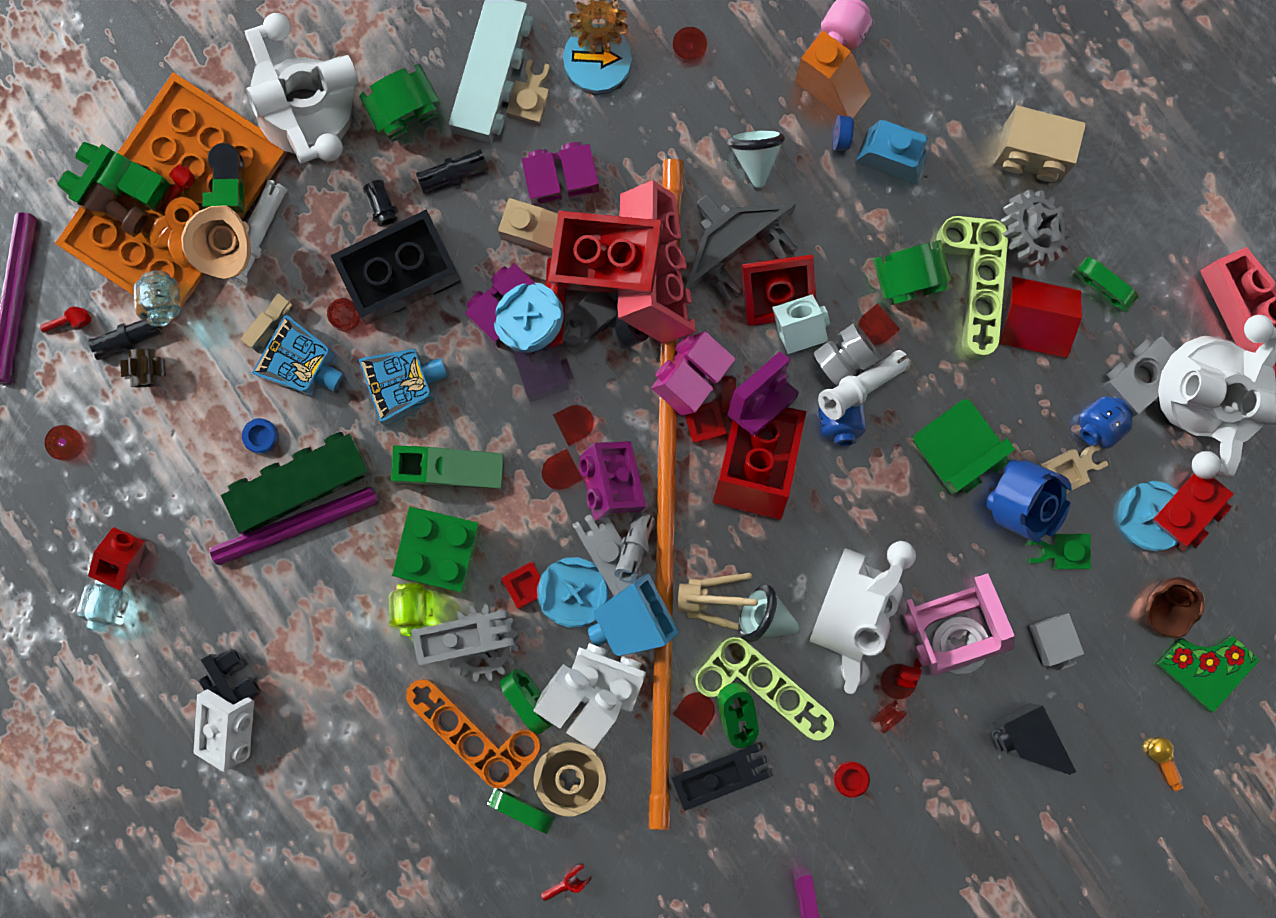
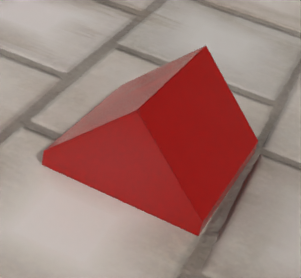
(775, 283)
(1041, 317)

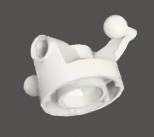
(302, 126)
(1222, 393)
(860, 607)

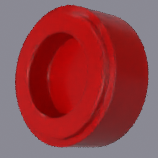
(851, 779)

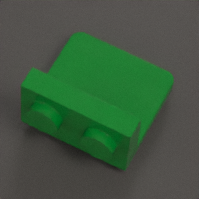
(962, 447)

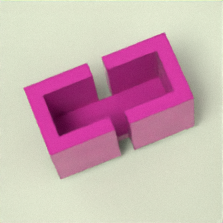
(687, 379)

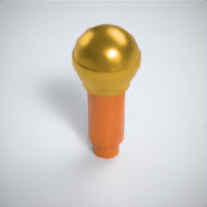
(1162, 752)

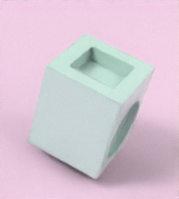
(801, 323)

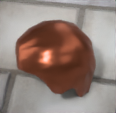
(1174, 607)

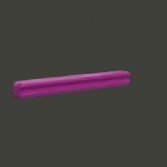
(14, 289)
(294, 525)

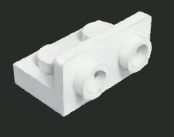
(619, 678)
(222, 730)

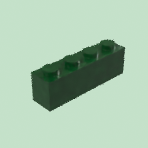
(296, 483)

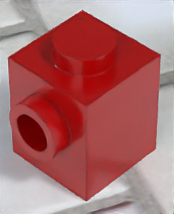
(116, 558)

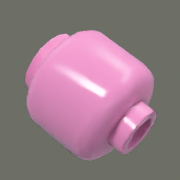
(848, 22)

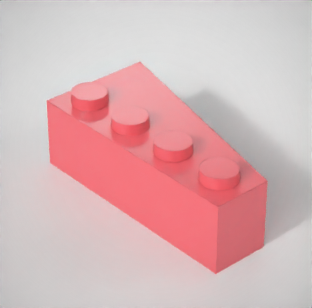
(1241, 291)
(664, 311)

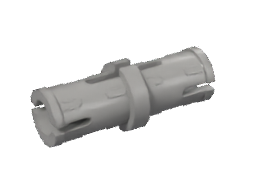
(634, 547)

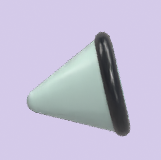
(757, 153)
(766, 619)

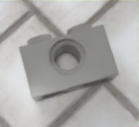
(1124, 379)

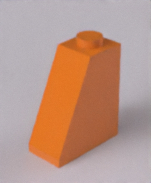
(833, 76)

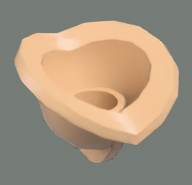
(217, 242)

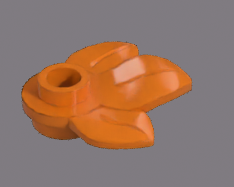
(168, 229)

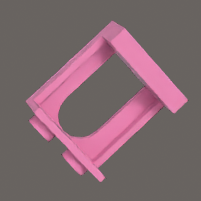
(982, 596)

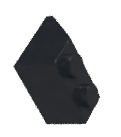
(1032, 737)

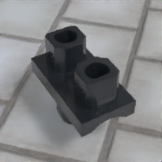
(219, 669)

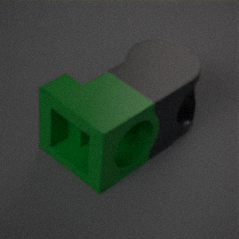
(227, 178)

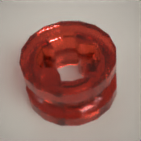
(336, 322)
(889, 716)

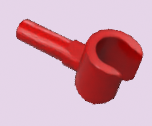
(183, 180)
(74, 315)
(909, 675)
(570, 883)

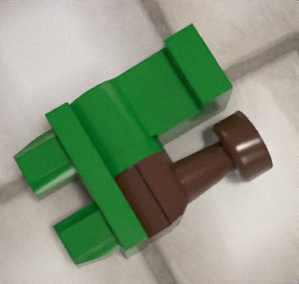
(105, 179)

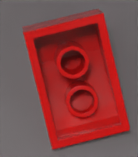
(605, 253)
(761, 467)

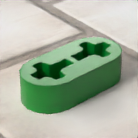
(1107, 284)
(523, 696)
(744, 713)
(521, 810)

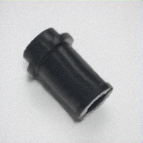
(380, 204)

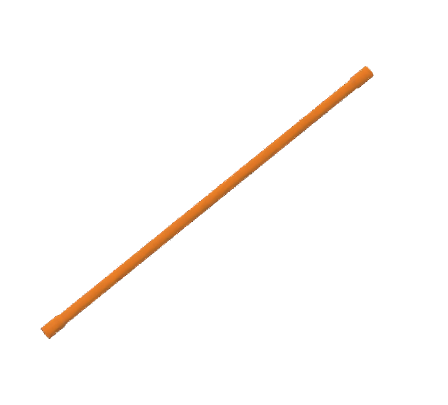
(659, 798)

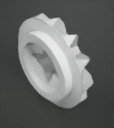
(957, 628)

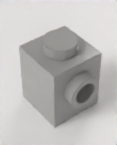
(1057, 641)

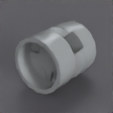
(847, 355)

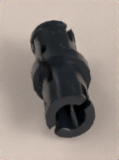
(452, 171)
(123, 338)

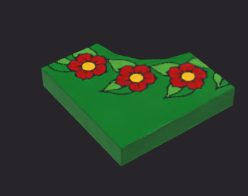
(1210, 671)

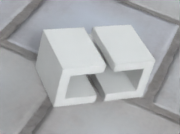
(593, 716)

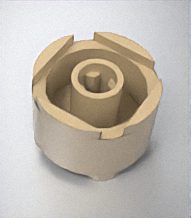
(552, 787)

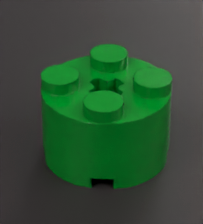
(401, 101)
(912, 271)

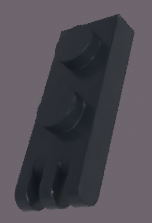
(720, 777)

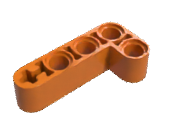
(468, 727)

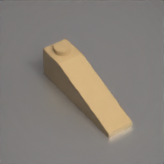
(528, 226)

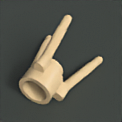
(693, 598)

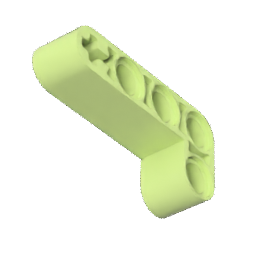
(978, 288)
(769, 693)

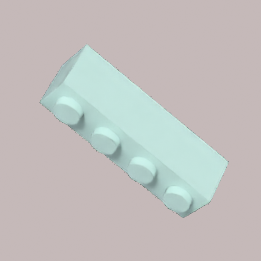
(489, 69)

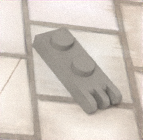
(604, 548)
(460, 638)

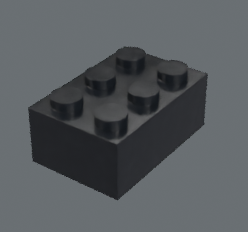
(395, 267)

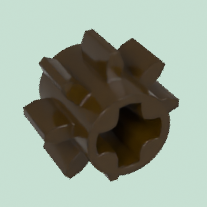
(142, 368)

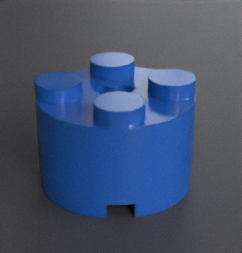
(1030, 500)

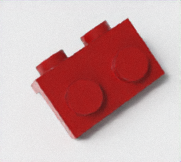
(1193, 510)

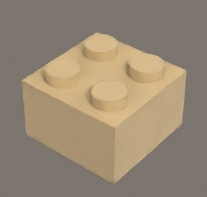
(1039, 144)

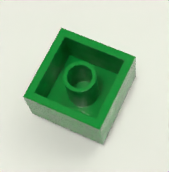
(437, 549)

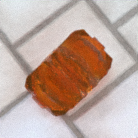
(598, 36)

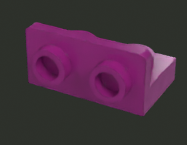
(763, 395)
(611, 479)

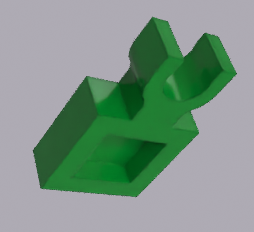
(1066, 550)

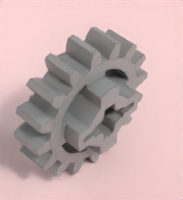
(1036, 227)
(495, 661)

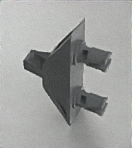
(731, 232)

